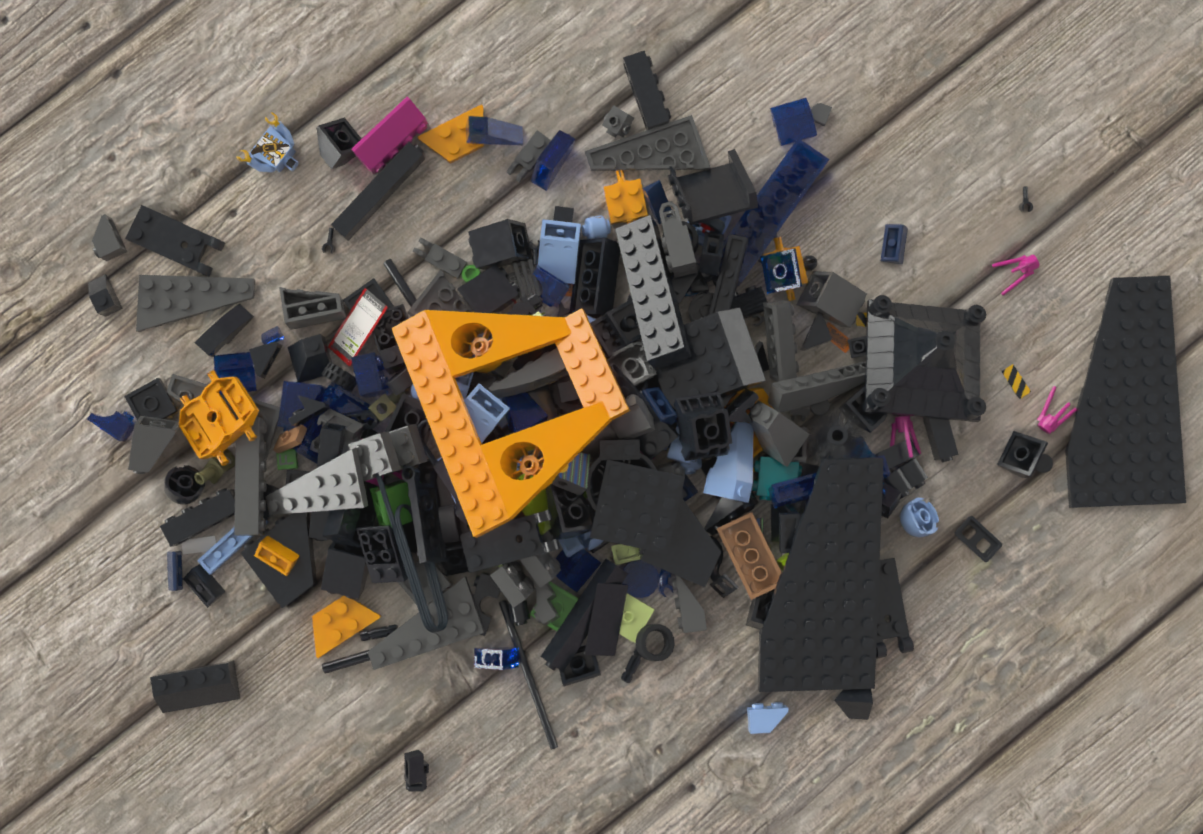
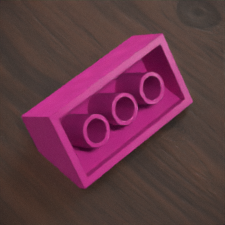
(390, 136)

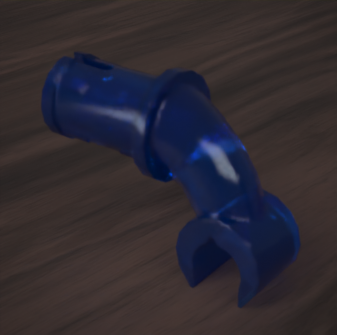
(663, 582)

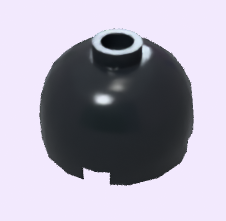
(181, 485)

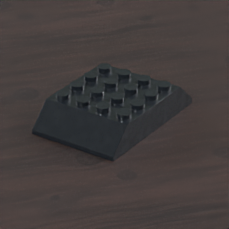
(720, 359)

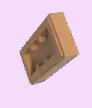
(290, 439)

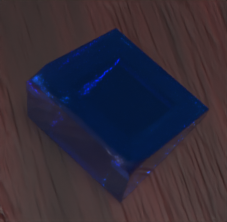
(272, 335)

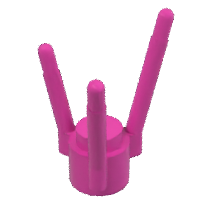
(1026, 264)
(1050, 423)
(904, 425)

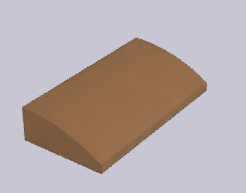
(750, 554)

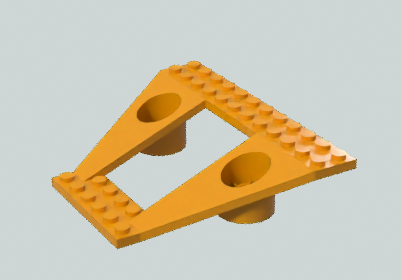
(486, 474)

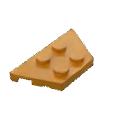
(450, 137)
(339, 623)

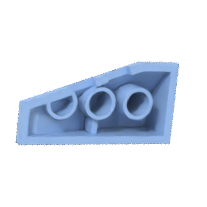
(734, 472)

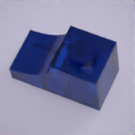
(553, 287)
(118, 425)
(496, 658)

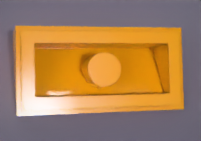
(276, 555)

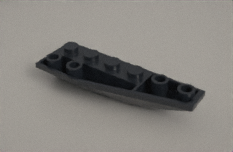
(342, 523)

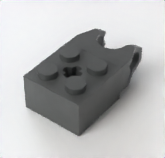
(677, 243)

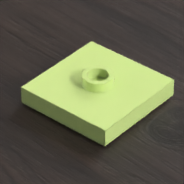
(634, 617)

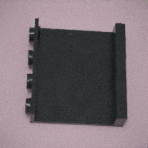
(714, 191)

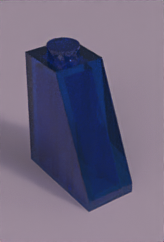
(552, 159)
(290, 401)
(523, 412)

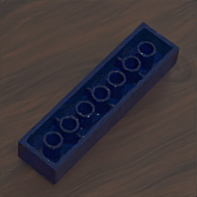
(777, 201)

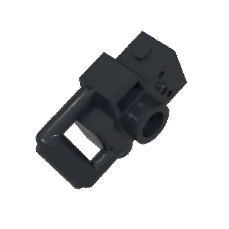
(415, 771)

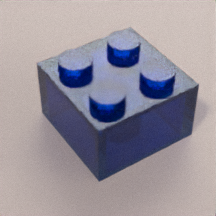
(370, 375)

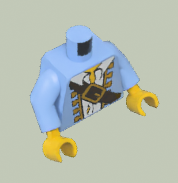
(272, 150)

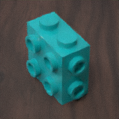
(770, 472)

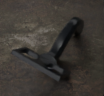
(717, 578)

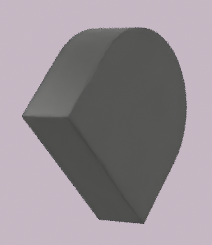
(821, 113)

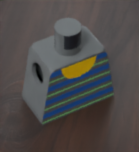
(575, 475)

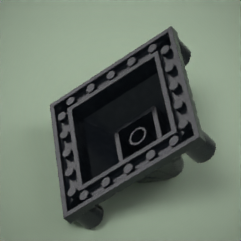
(923, 360)

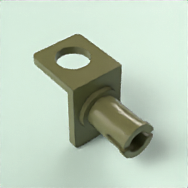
(387, 403)
(213, 470)

